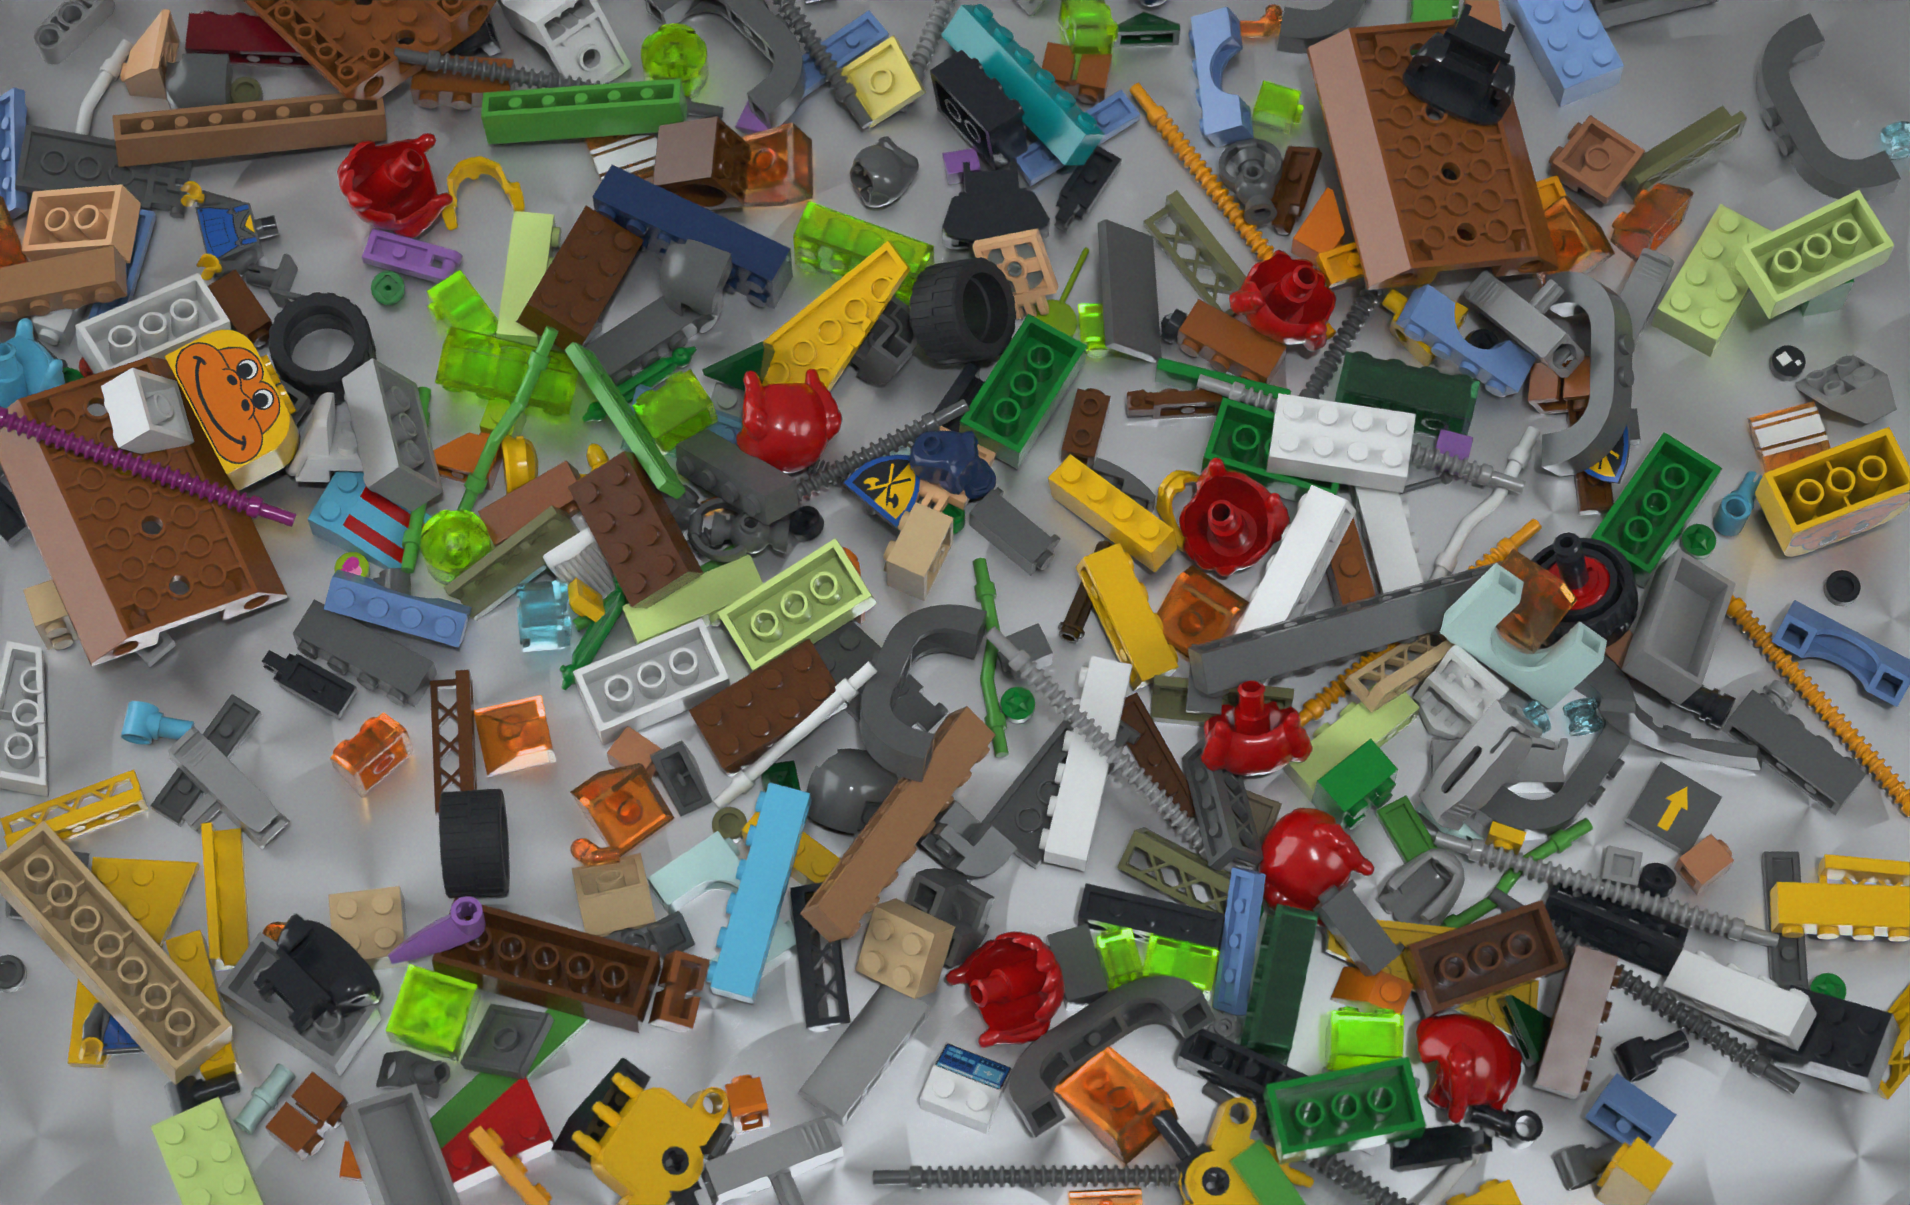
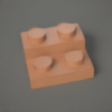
(1595, 159)

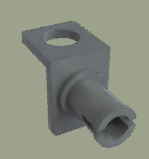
(278, 279)
(412, 1070)

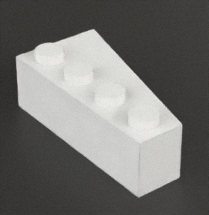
(23, 720)

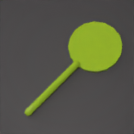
(1061, 314)

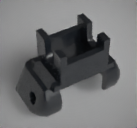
(1457, 71)
(992, 208)
(317, 974)

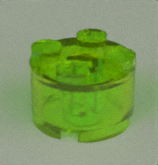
(675, 54)
(449, 530)

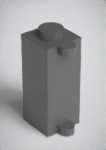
(1013, 532)
(1356, 929)

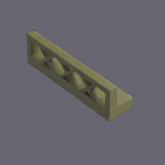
(1684, 150)
(1203, 242)
(511, 562)
(1170, 701)
(1181, 858)

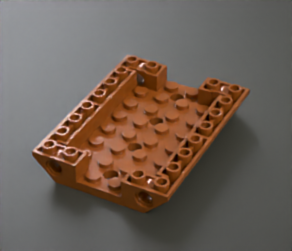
(357, 42)
(1393, 162)
(93, 517)

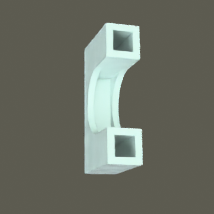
(1543, 675)
(708, 868)

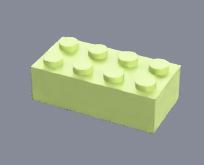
(1814, 254)
(1709, 284)
(797, 605)
(206, 1157)

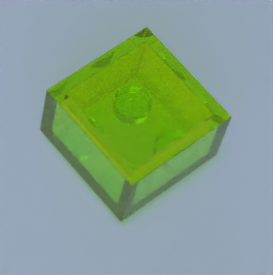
(675, 410)
(1362, 1037)

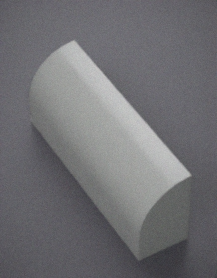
(864, 1053)

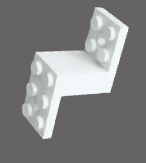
(567, 32)

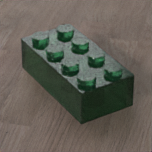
(1390, 384)
(1282, 978)

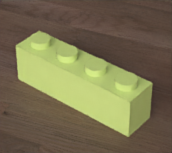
(528, 259)
(694, 601)
(1347, 734)

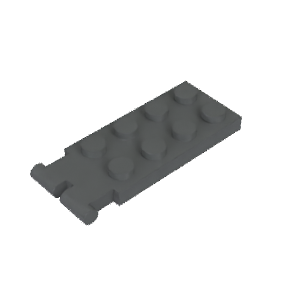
(73, 160)
(850, 649)
(1024, 806)

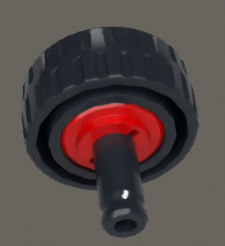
(1600, 582)

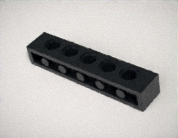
(1235, 1067)

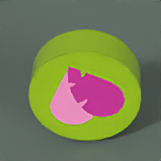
(353, 563)

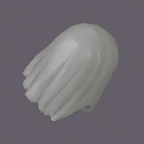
(1424, 888)

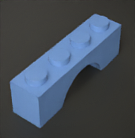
(1215, 41)
(1431, 319)
(420, 616)
(1816, 635)

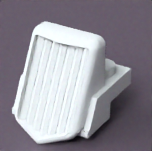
(324, 445)
(581, 559)
(1458, 694)

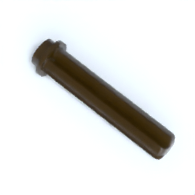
(1073, 625)

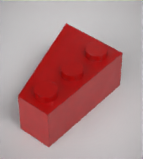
(515, 1120)

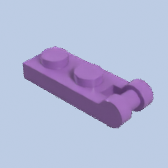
(409, 256)

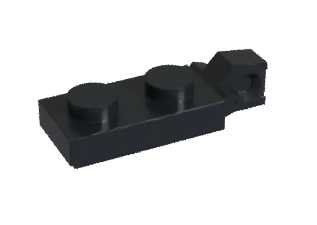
(1085, 187)
(311, 682)
(1441, 1147)

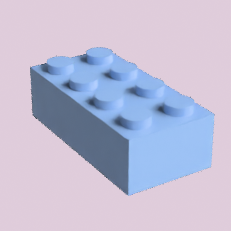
(1567, 46)

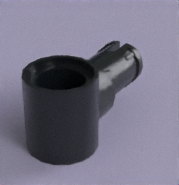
(1642, 1057)
(194, 1092)
(1505, 1124)

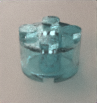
(542, 616)

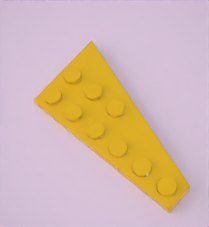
(837, 321)
(152, 896)

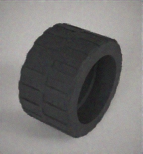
(962, 311)
(312, 314)
(474, 843)

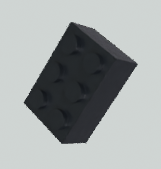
(979, 109)
(1843, 1044)

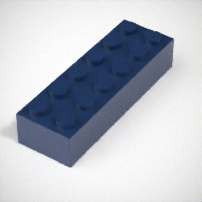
(658, 216)

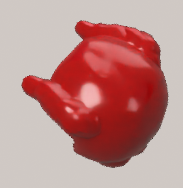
(393, 185)
(1286, 301)
(788, 421)
(1231, 520)
(1254, 735)
(1306, 857)
(1014, 986)
(1473, 1062)

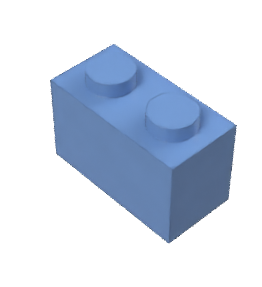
(1630, 1113)

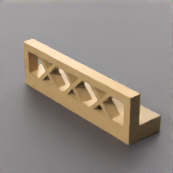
(1408, 676)

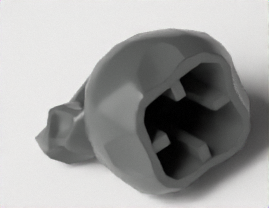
(882, 172)

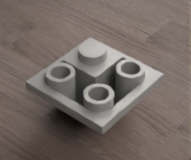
(1851, 389)

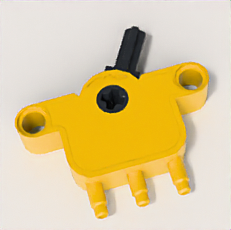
(647, 1134)
(1213, 1157)

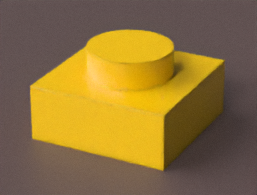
(585, 600)
(1506, 837)

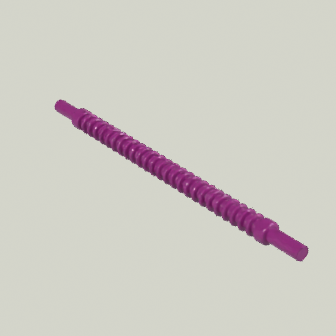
(253, 506)

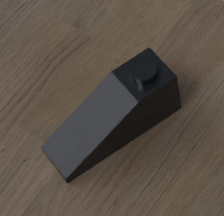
(588, 1121)

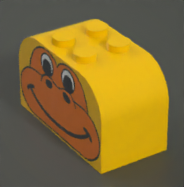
(237, 404)
(1836, 493)

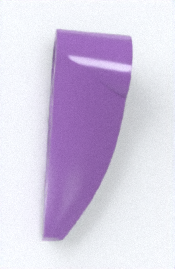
(443, 933)

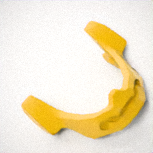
(472, 168)
(1171, 485)

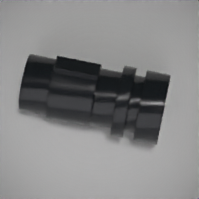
(1709, 705)

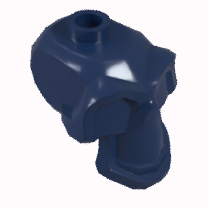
(952, 462)

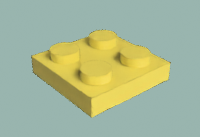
(884, 80)

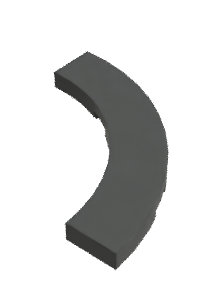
(1638, 725)

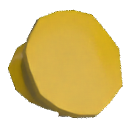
(519, 462)

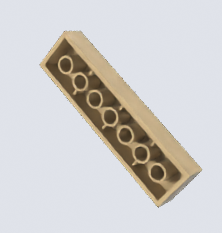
(111, 953)

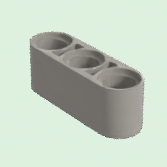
(70, 35)

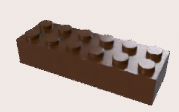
(556, 968)

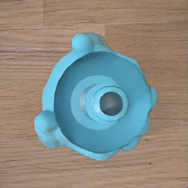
(26, 366)

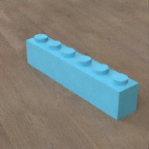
(760, 892)

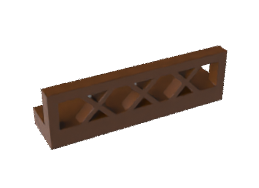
(464, 739)

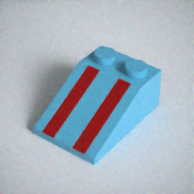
(361, 520)

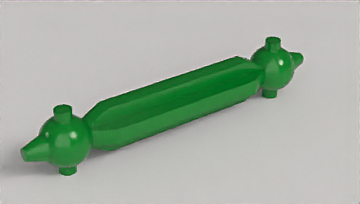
(649, 377)
(594, 635)

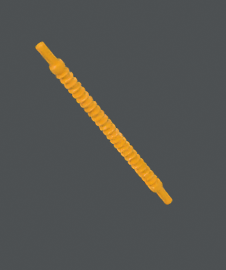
(1157, 117)
(1737, 610)
(1314, 708)

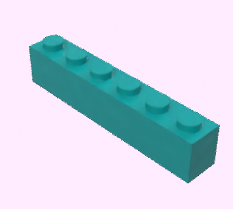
(1046, 107)

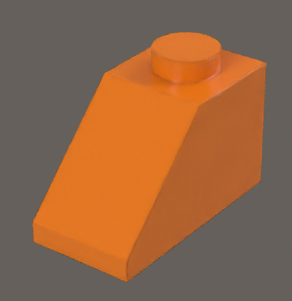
(1320, 230)
(461, 456)
(1371, 992)
(747, 1104)

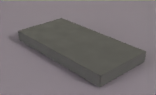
(1129, 291)

